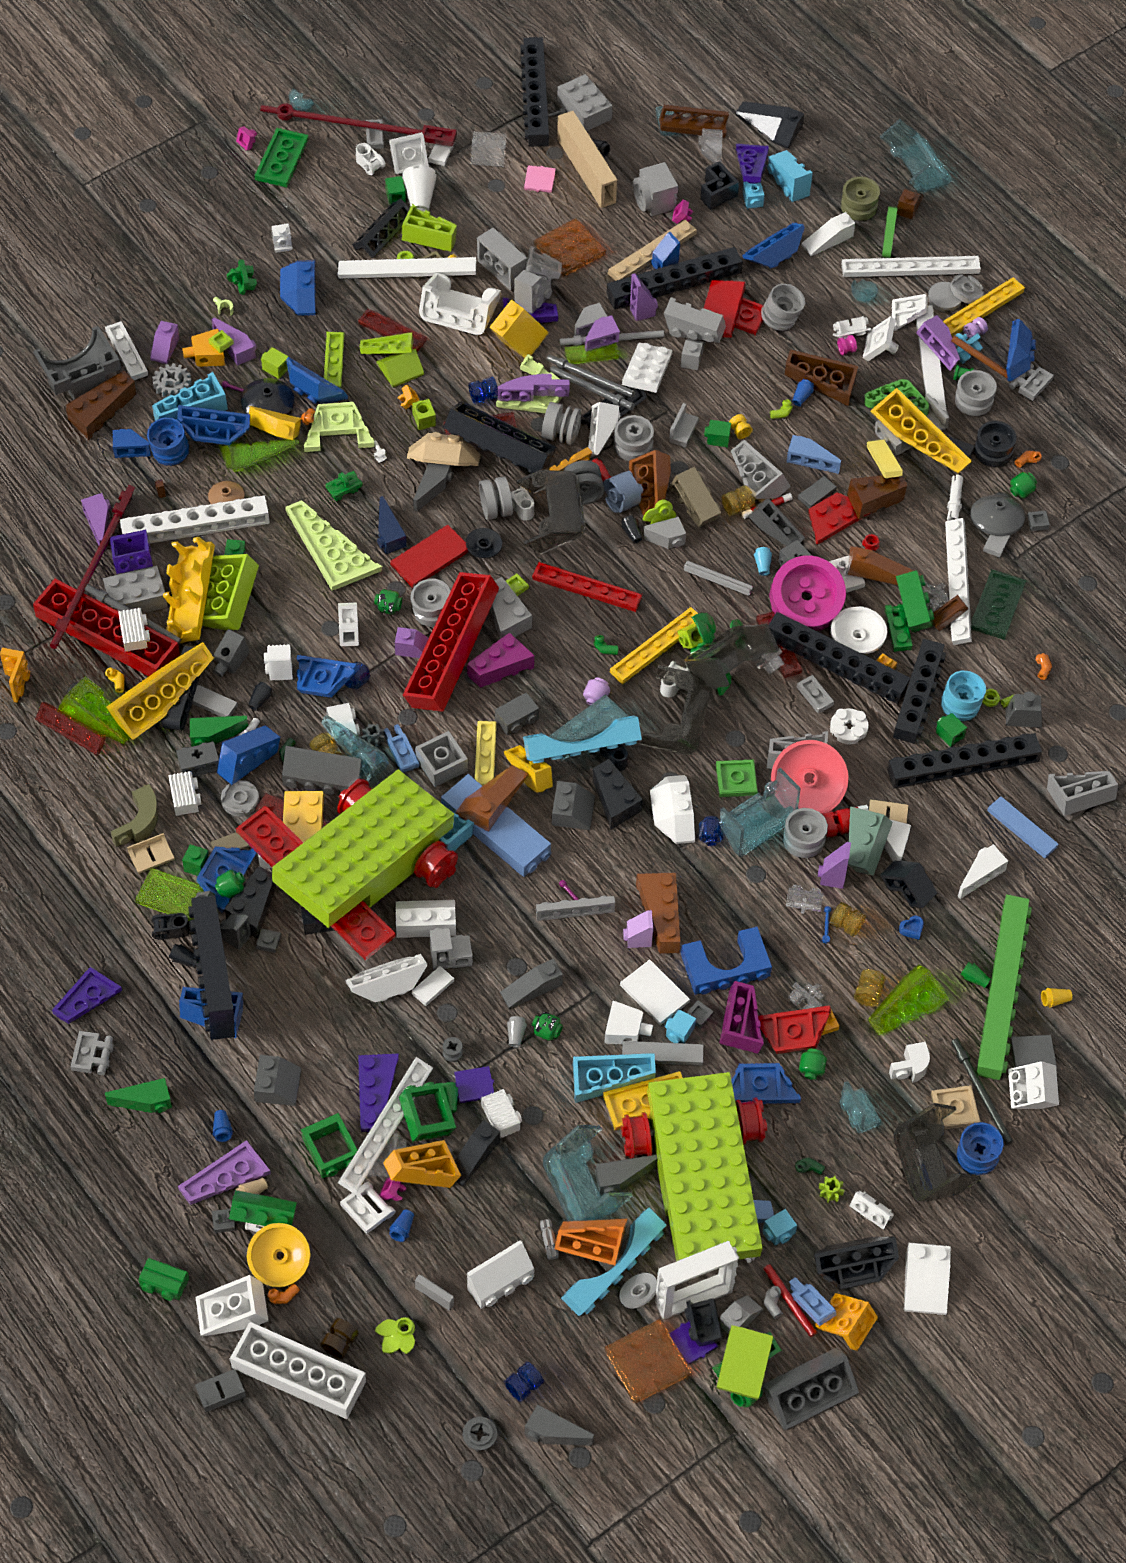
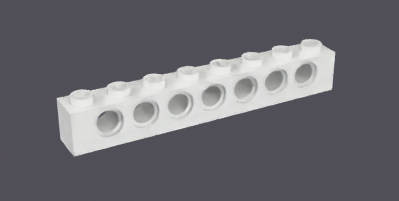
(200, 519)

